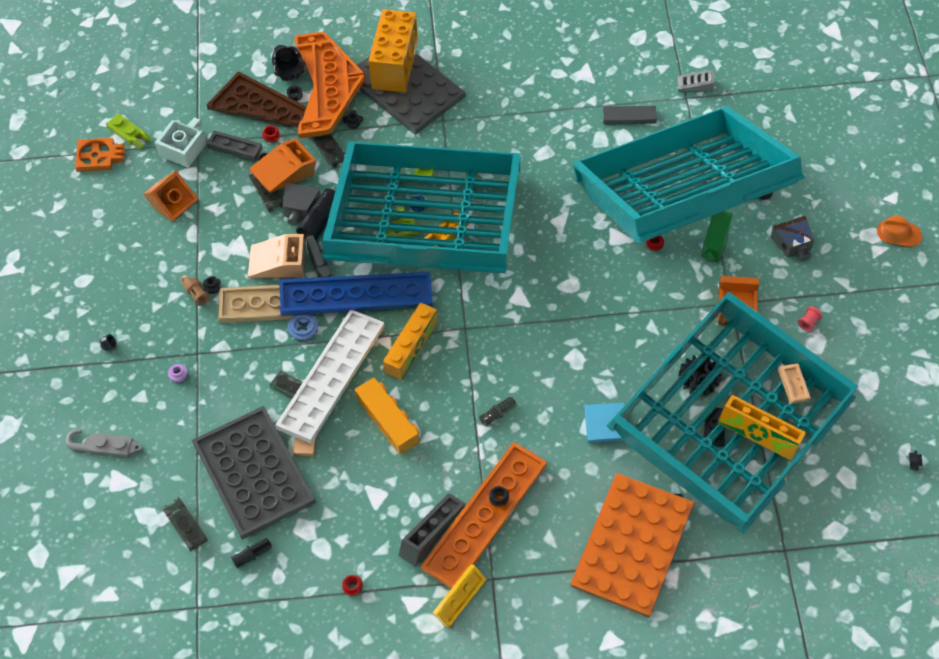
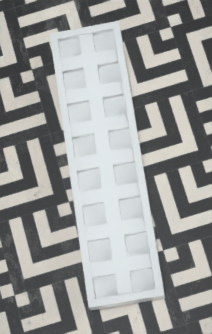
(330, 376)

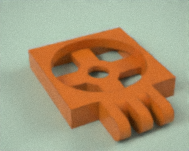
(114, 155)

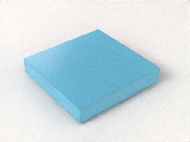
(597, 418)

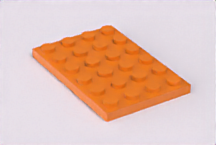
(632, 544)

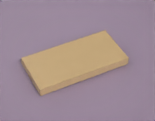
(250, 304)

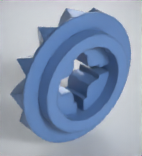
(305, 320)

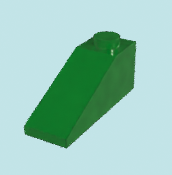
(717, 236)

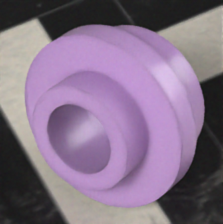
(181, 376)

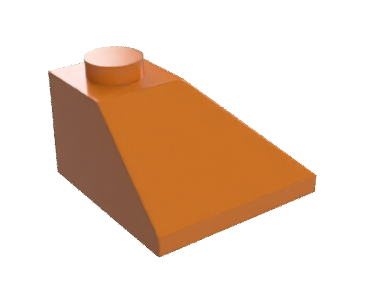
(171, 196)

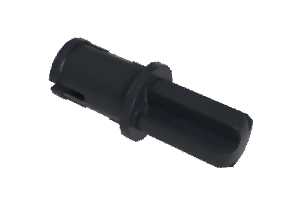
(251, 552)

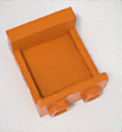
(742, 287)

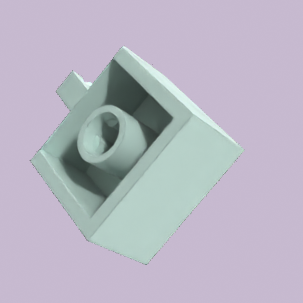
(181, 142)

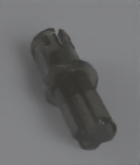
(497, 411)

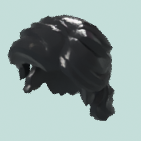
(287, 62)

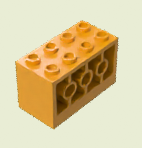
(393, 50)

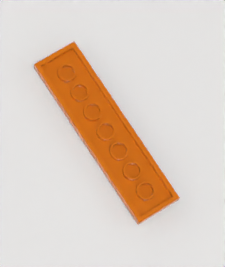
(480, 519)

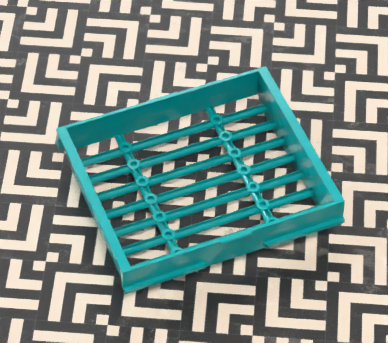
(775, 170)
(380, 247)
(785, 351)

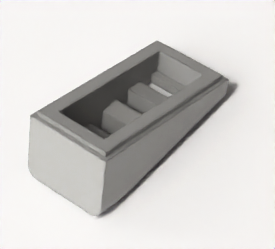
(705, 77)

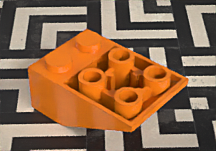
(284, 164)

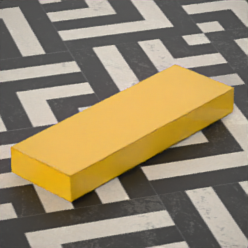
(459, 596)

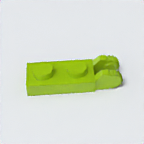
(128, 131)

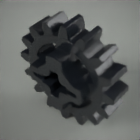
(704, 367)

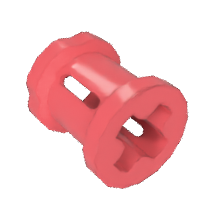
(810, 318)

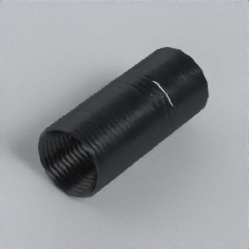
(317, 217)

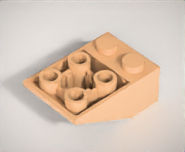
(278, 257)

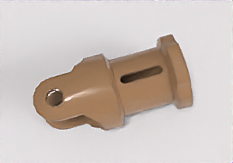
(194, 288)

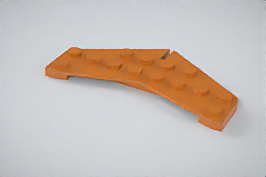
(334, 80)

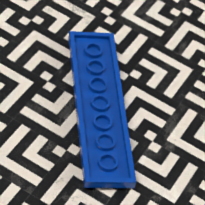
(355, 293)

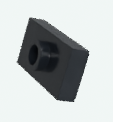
(711, 423)

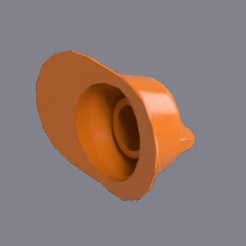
(899, 232)

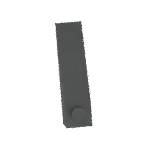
(429, 530)

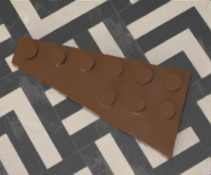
(255, 100)

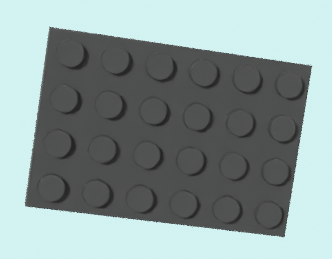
(426, 96)
(253, 472)

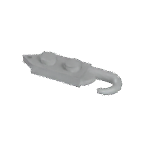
(104, 444)

